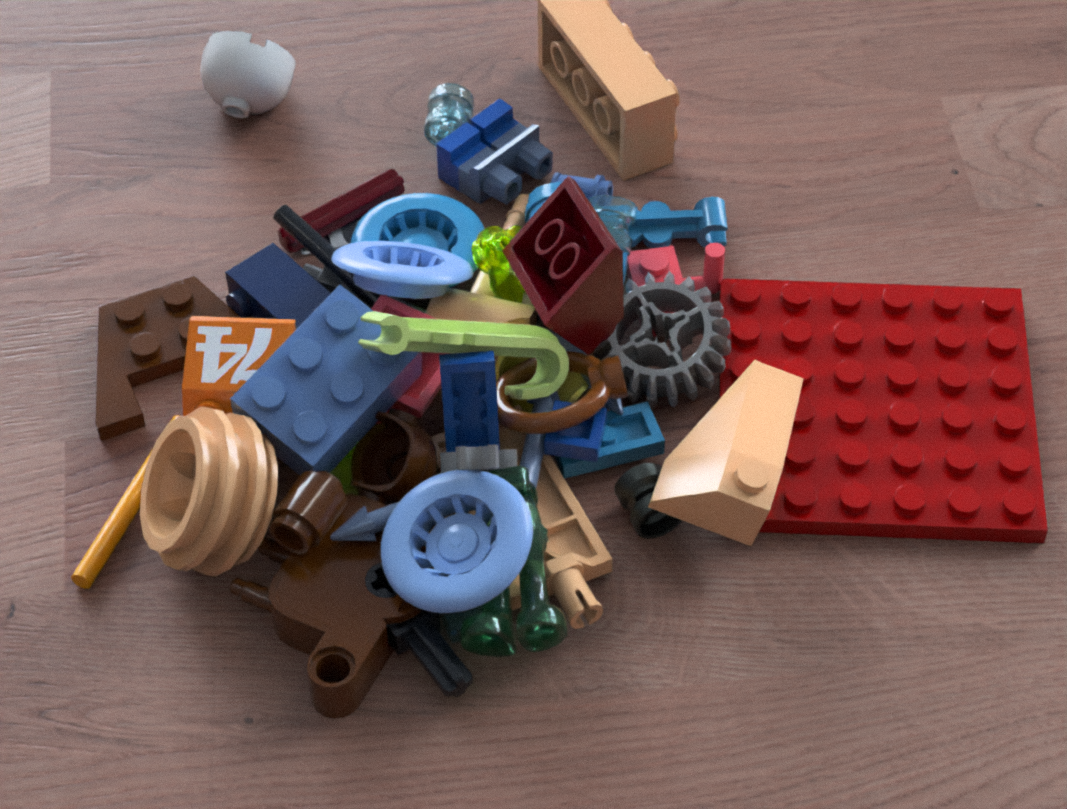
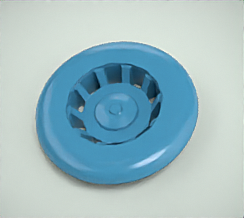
(423, 221)

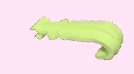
(459, 336)

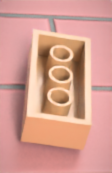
(608, 83)

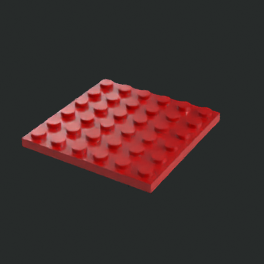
(905, 408)

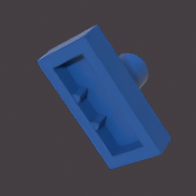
(469, 399)

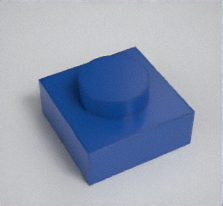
(580, 441)

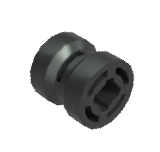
(635, 492)

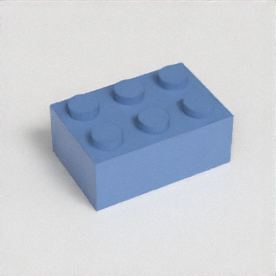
(324, 387)

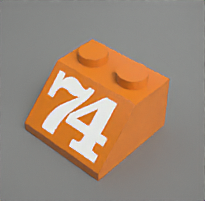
(225, 355)

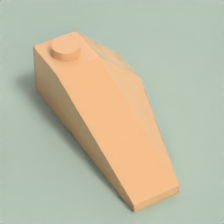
(733, 457)

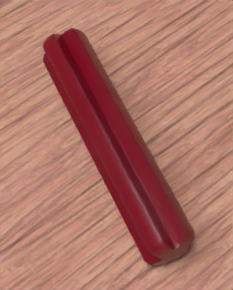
(347, 207)

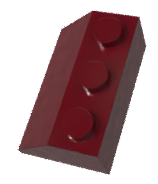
(570, 268)

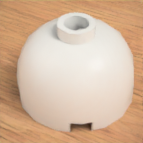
(244, 74)

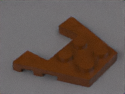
(142, 342)

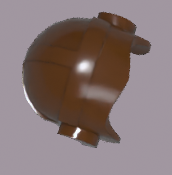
(392, 458)

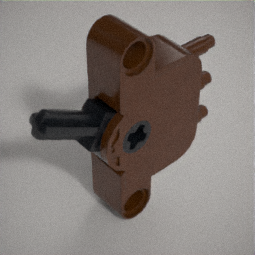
(349, 617)

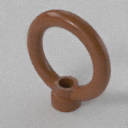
(606, 383)

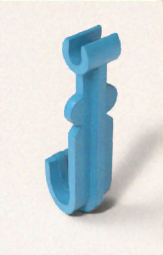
(658, 224)

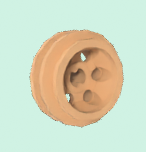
(208, 491)

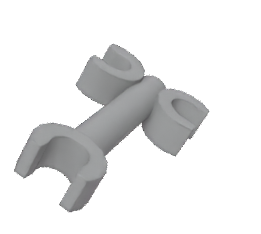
(478, 458)

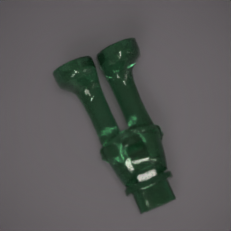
(538, 623)

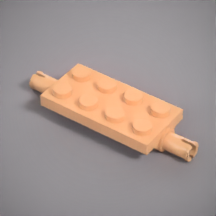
(573, 547)

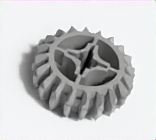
(691, 316)

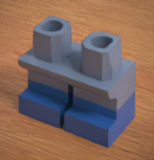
(491, 154)

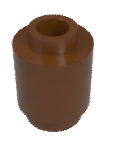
(308, 511)

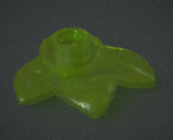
(490, 259)

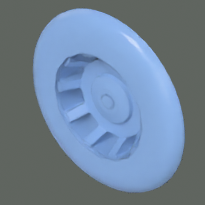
(402, 268)
(467, 556)

